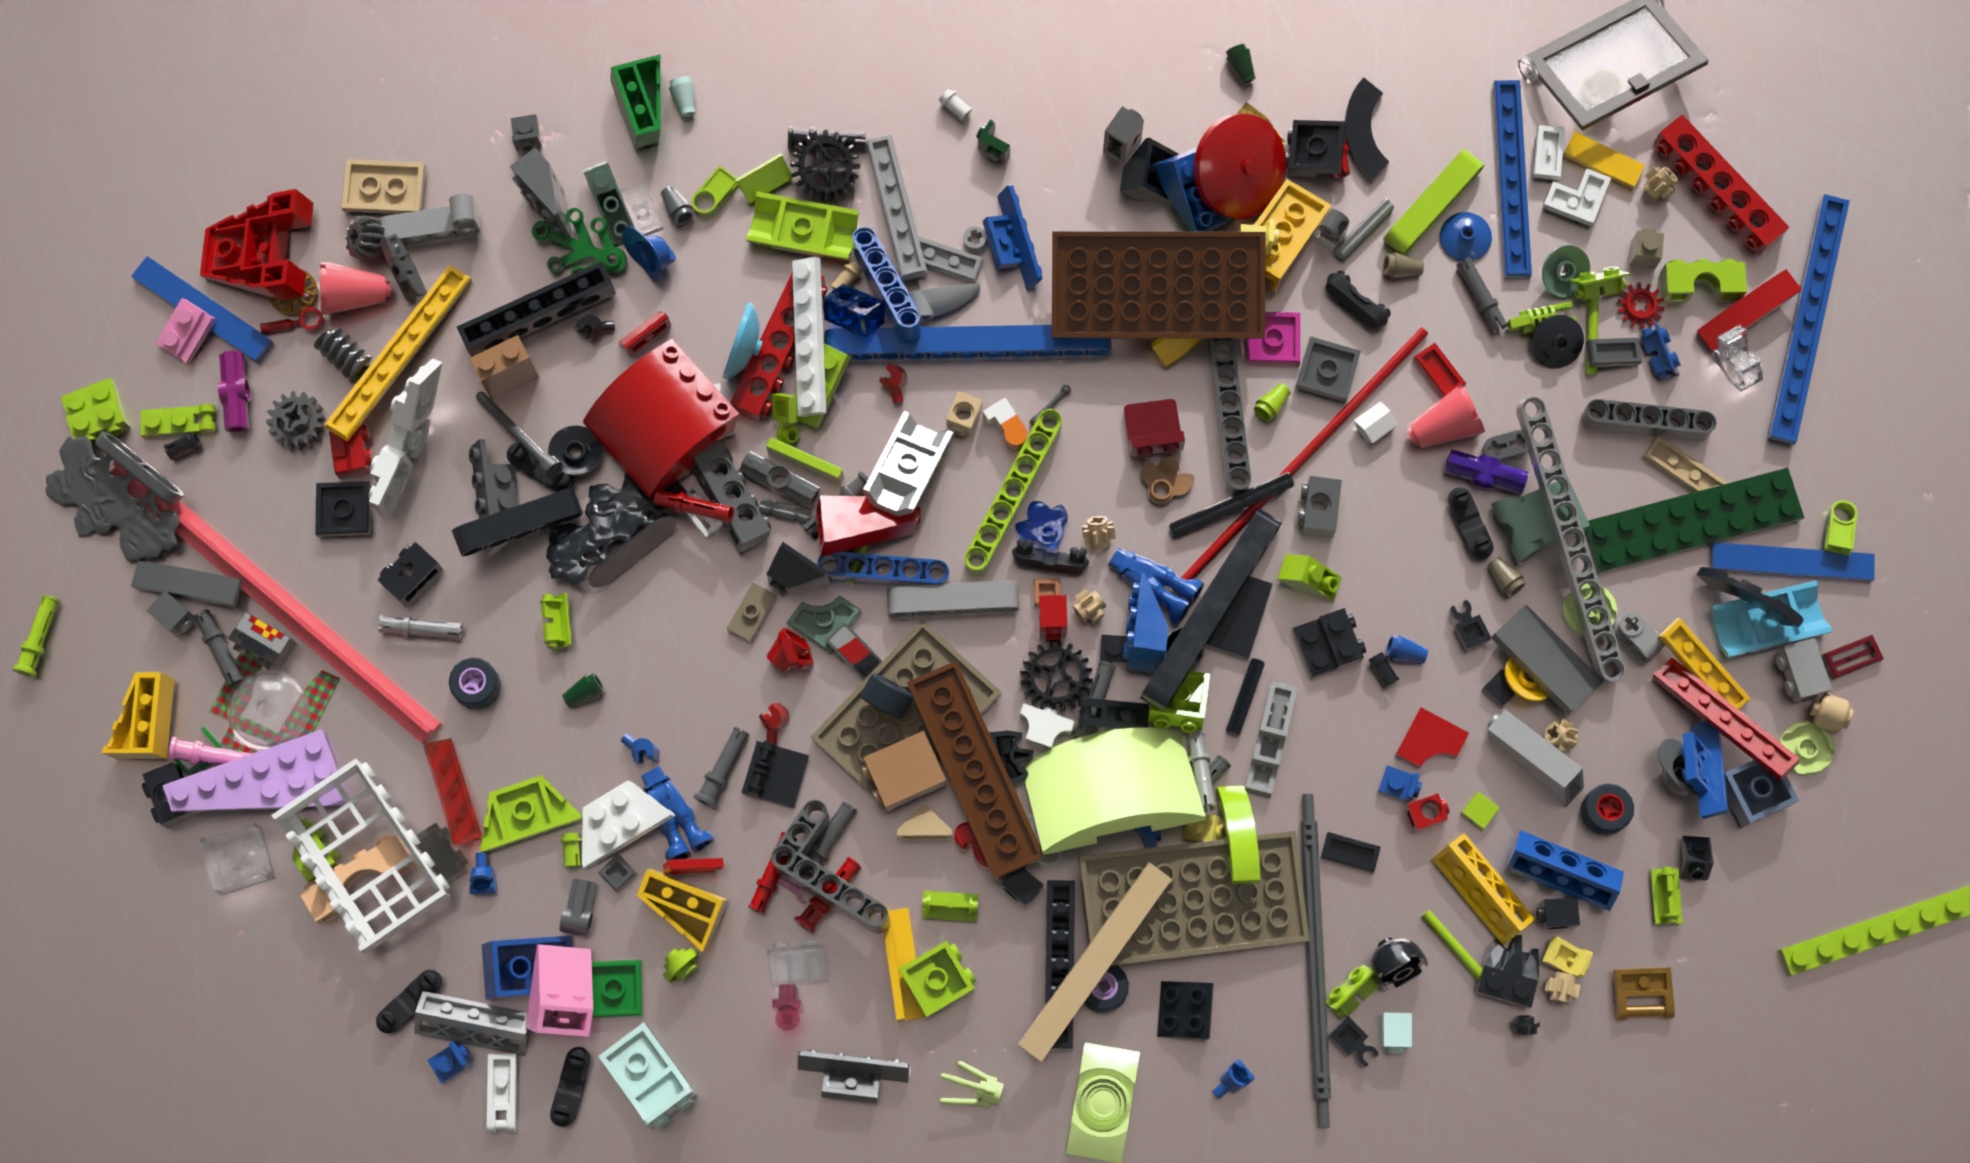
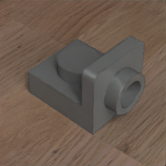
(526, 132)

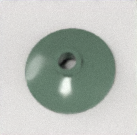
(1574, 262)

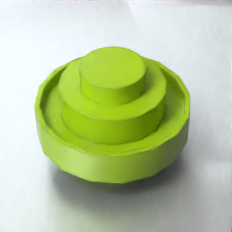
(680, 964)

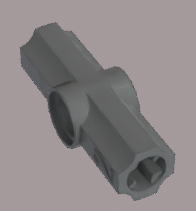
(794, 486)

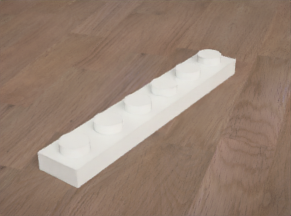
(809, 337)

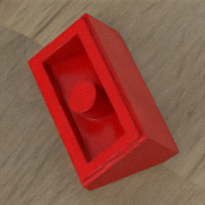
(645, 333)

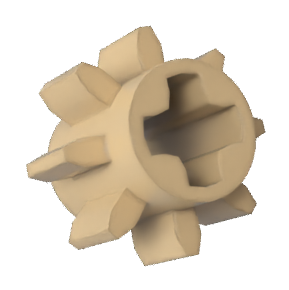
(1660, 182)
(1098, 532)
(1089, 606)
(1562, 735)
(1562, 988)

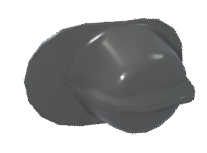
(1673, 765)

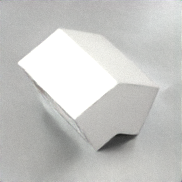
(1375, 422)

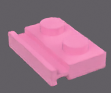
(185, 331)

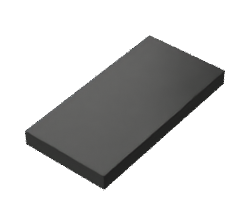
(1547, 659)

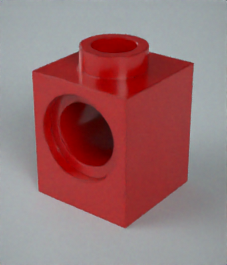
(1417, 819)

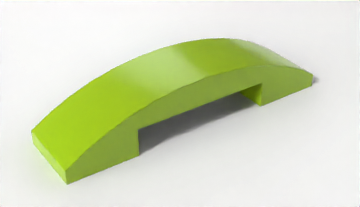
(1240, 834)

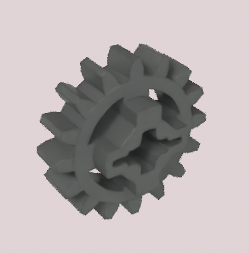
(292, 409)

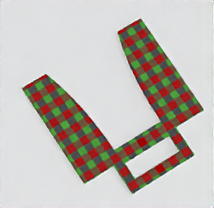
(318, 694)

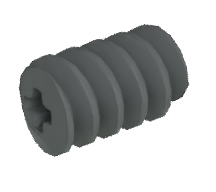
(342, 354)

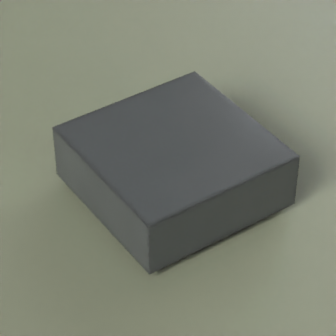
(617, 873)

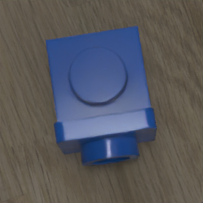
(1400, 784)
(450, 1062)

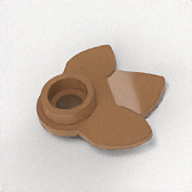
(1167, 477)

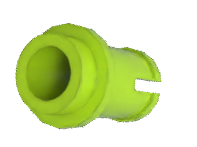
(571, 849)

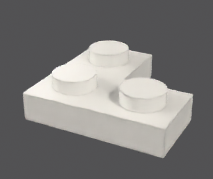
(1581, 203)

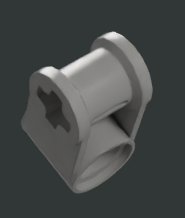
(1640, 638)

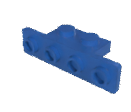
(1011, 240)
(1705, 768)

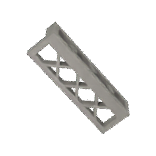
(471, 1019)

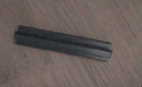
(1245, 696)

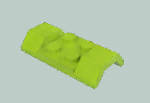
(803, 226)

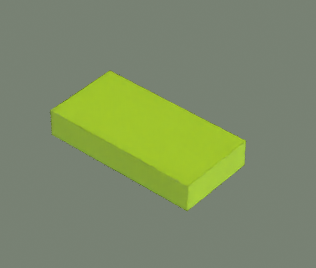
(764, 178)

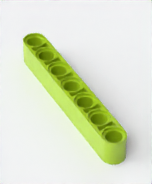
(1017, 480)

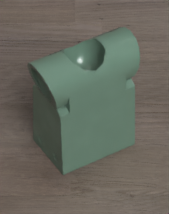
(1529, 524)

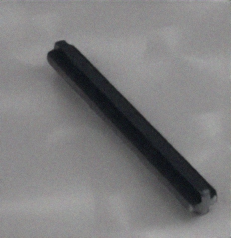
(1231, 505)

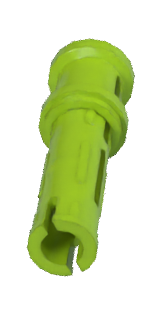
(33, 647)

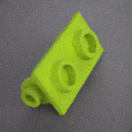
(1610, 280)
(557, 632)
(1666, 896)
(950, 906)
(1343, 998)

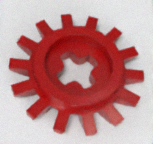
(1640, 295)

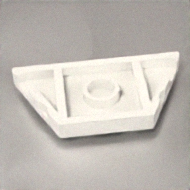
(618, 820)

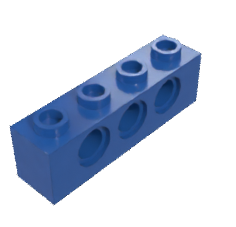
(1565, 870)

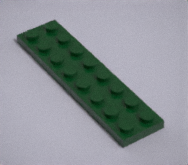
(1693, 520)

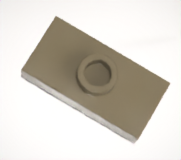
(751, 612)

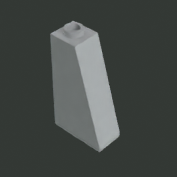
(1537, 757)

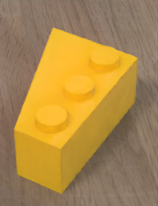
(144, 720)
(684, 906)

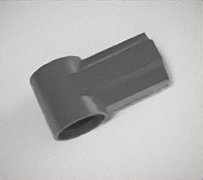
(577, 915)

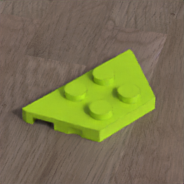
(524, 812)

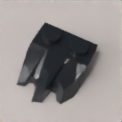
(1011, 754)
(1509, 972)

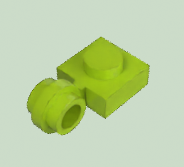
(785, 412)

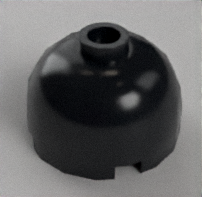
(1396, 962)

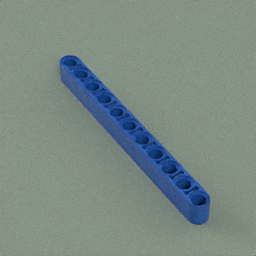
(964, 343)

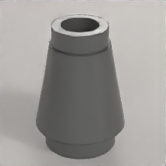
(677, 206)

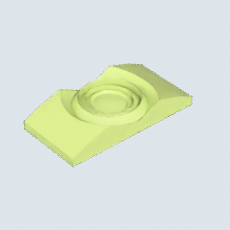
(1102, 1103)

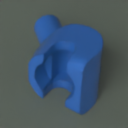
(640, 748)
(482, 876)
(1234, 1079)

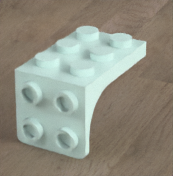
(648, 1077)

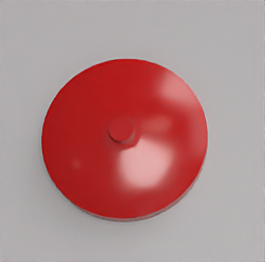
(1239, 166)

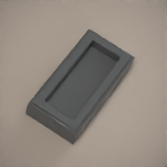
(1614, 352)

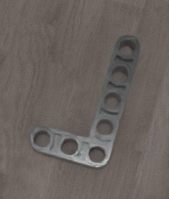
(823, 876)

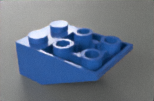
(1179, 185)
(1144, 629)

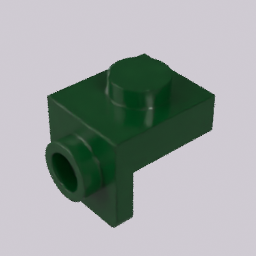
(993, 147)

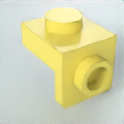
(1206, 830)
(1567, 957)

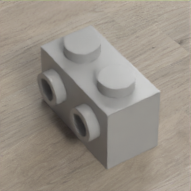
(1803, 670)

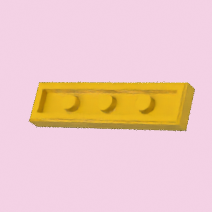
(1701, 662)

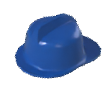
(648, 251)

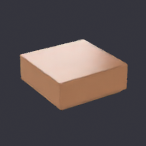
(1046, 586)

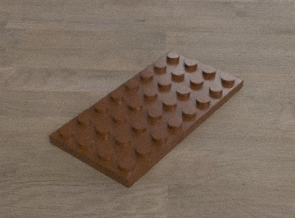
(1158, 285)

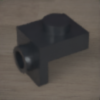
(1696, 857)

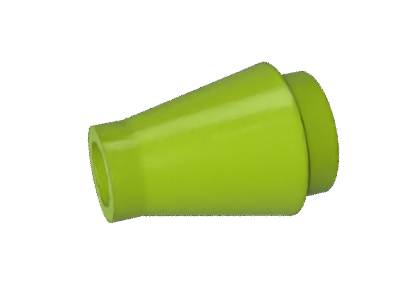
(1272, 402)

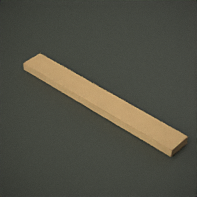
(1094, 962)

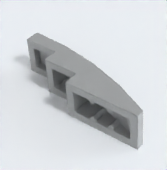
(1271, 739)

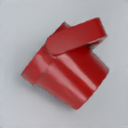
(790, 651)

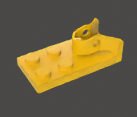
(1296, 217)

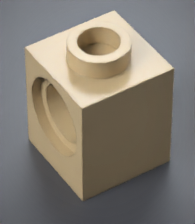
(966, 403)

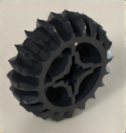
(828, 177)
(1045, 672)

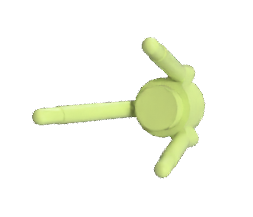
(988, 1091)

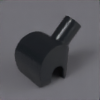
(594, 325)

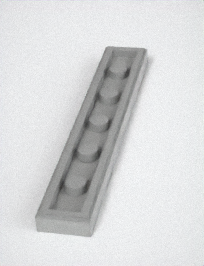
(896, 207)

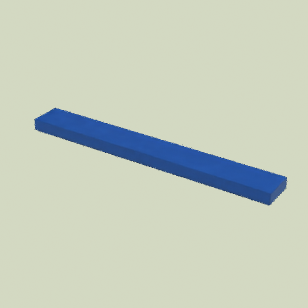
(1512, 179)

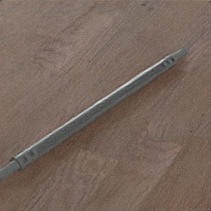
(1316, 969)

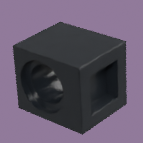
(1021, 886)
(1558, 913)

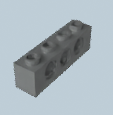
(743, 534)

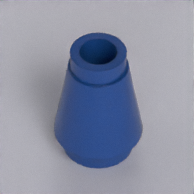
(1406, 650)

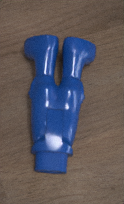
(1158, 576)
(667, 795)

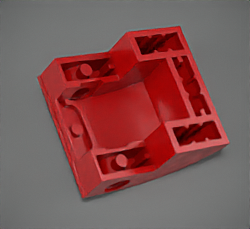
(660, 417)

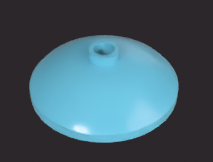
(745, 343)

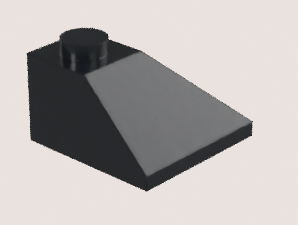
(1140, 174)
(795, 573)

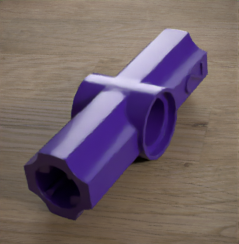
(1486, 471)

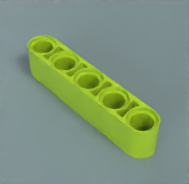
(1433, 202)

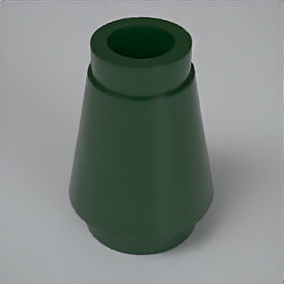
(1241, 63)
(584, 690)

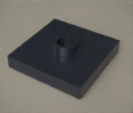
(343, 509)

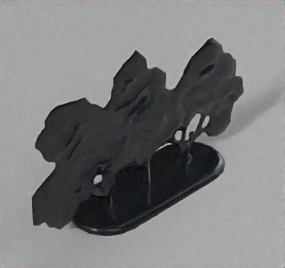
(612, 517)

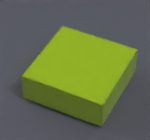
(1480, 810)

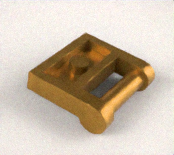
(1643, 983)

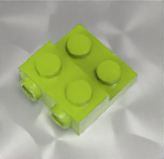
(95, 410)
(1187, 706)
(938, 978)

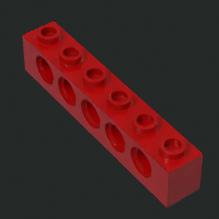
(1720, 171)
(758, 406)

